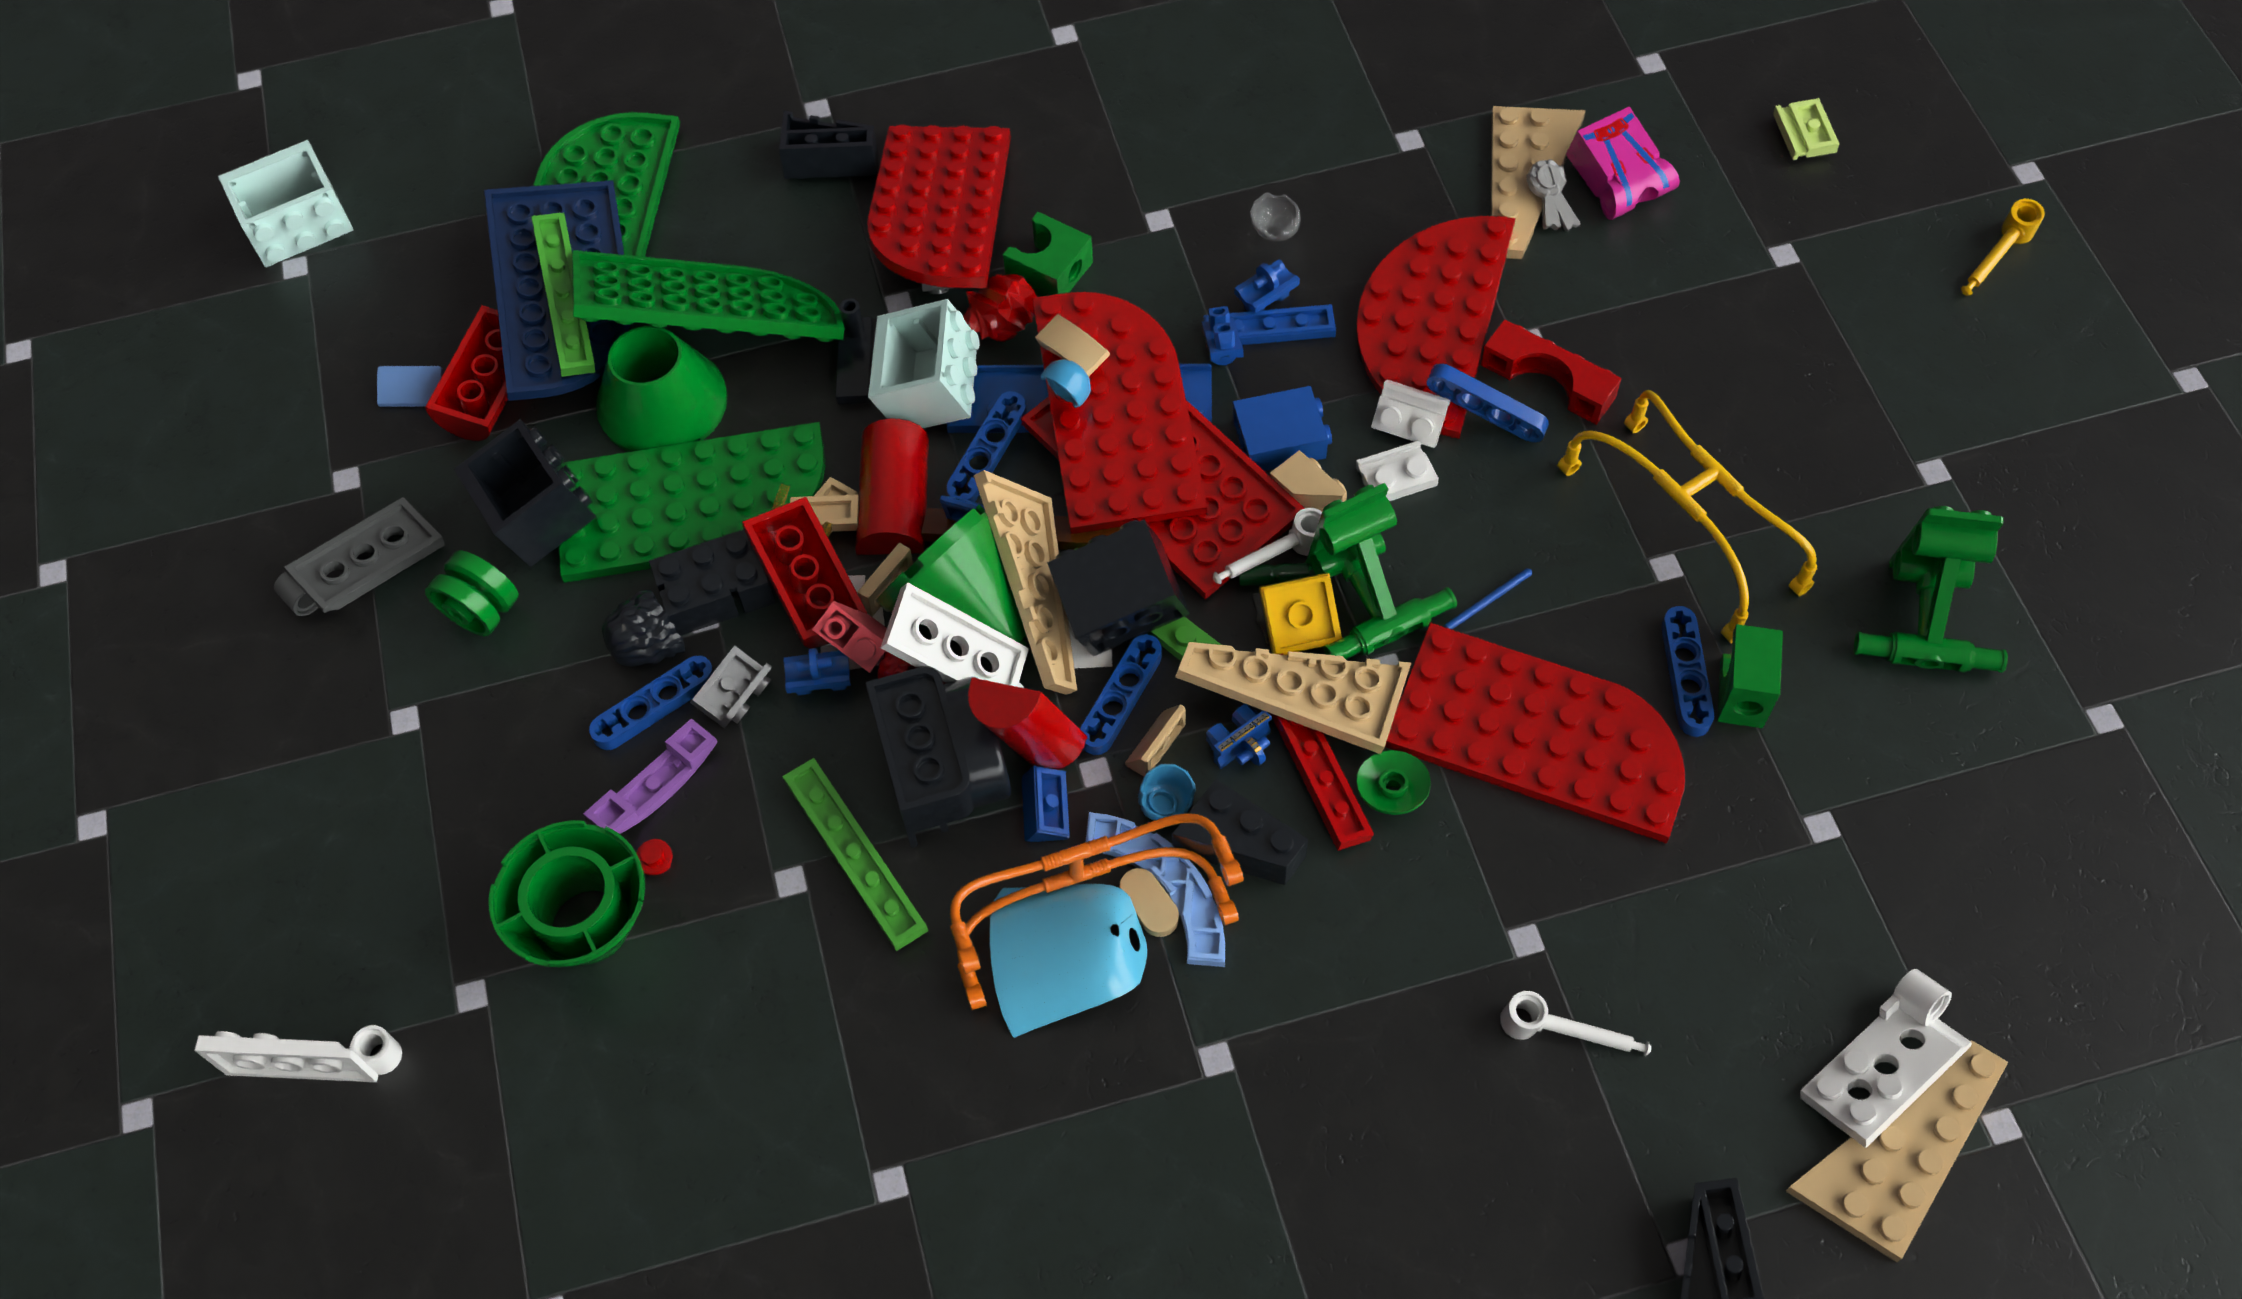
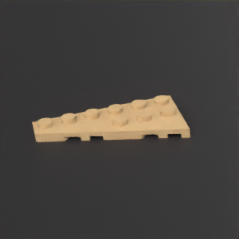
(1518, 142)
(1026, 541)
(1311, 689)
(1891, 1184)

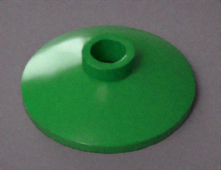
(1393, 770)

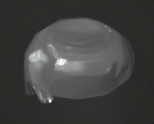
(1275, 217)

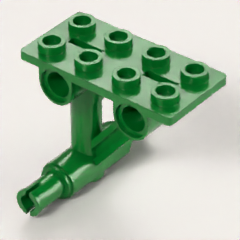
(1349, 545)
(1938, 558)

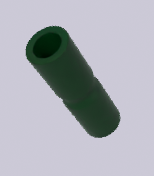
(1269, 574)

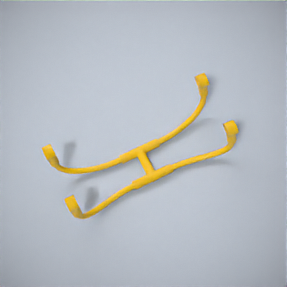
(1682, 495)

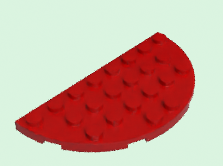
(1433, 304)

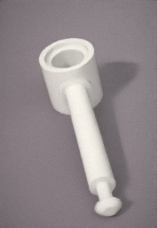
(1297, 539)
(1538, 1009)

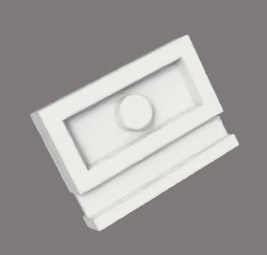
(1410, 413)
(1402, 470)

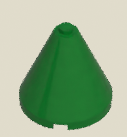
(966, 574)

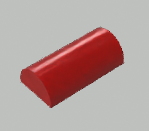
(474, 382)
(892, 487)
(801, 566)
(1027, 723)

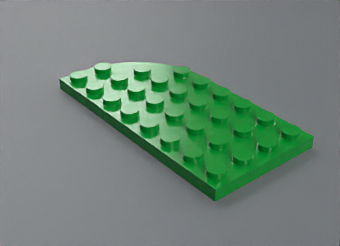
(621, 148)
(699, 297)
(685, 495)

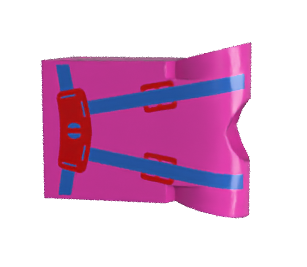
(1621, 163)

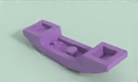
(657, 782)

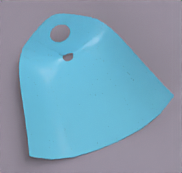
(1059, 953)

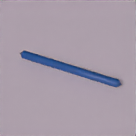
(1488, 599)

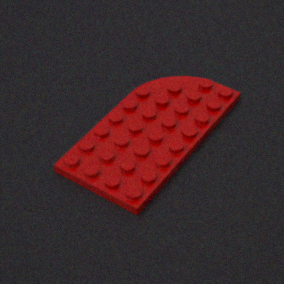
(1540, 732)

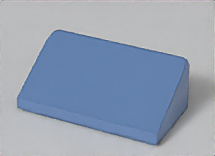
(406, 385)

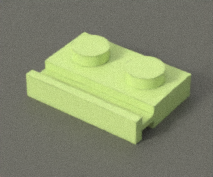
(1806, 129)

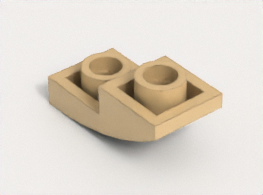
(1072, 344)

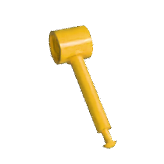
(2017, 228)

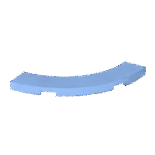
(1180, 881)

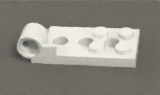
(948, 624)
(1907, 1013)
(302, 1059)

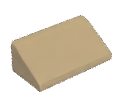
(1157, 740)

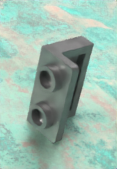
(730, 686)

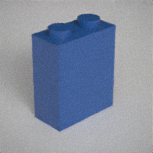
(1280, 425)

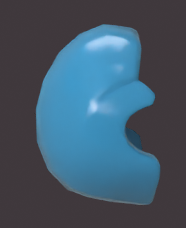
(1068, 381)
(1166, 791)

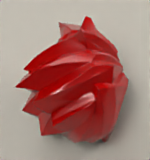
(1001, 307)

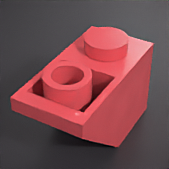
(853, 634)

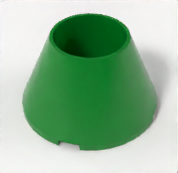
(662, 412)
(550, 870)

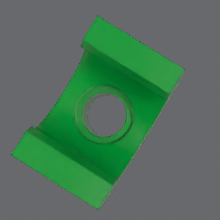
(1060, 264)
(1750, 676)

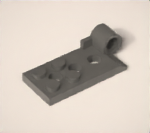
(305, 580)

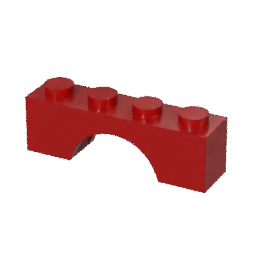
(1518, 351)

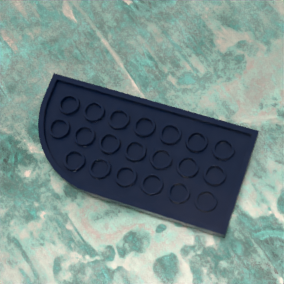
(522, 303)

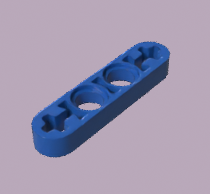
(1516, 419)
(982, 446)
(1691, 670)
(1119, 693)
(649, 697)

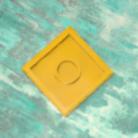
(1300, 614)

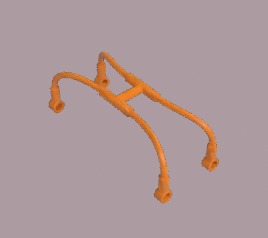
(1078, 873)

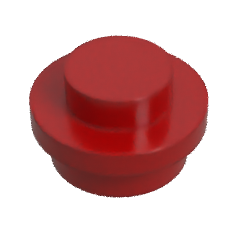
(655, 856)

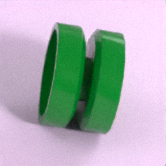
(472, 593)

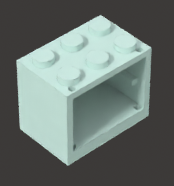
(285, 203)
(924, 365)

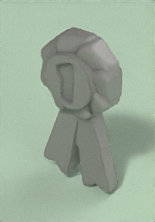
(1547, 181)

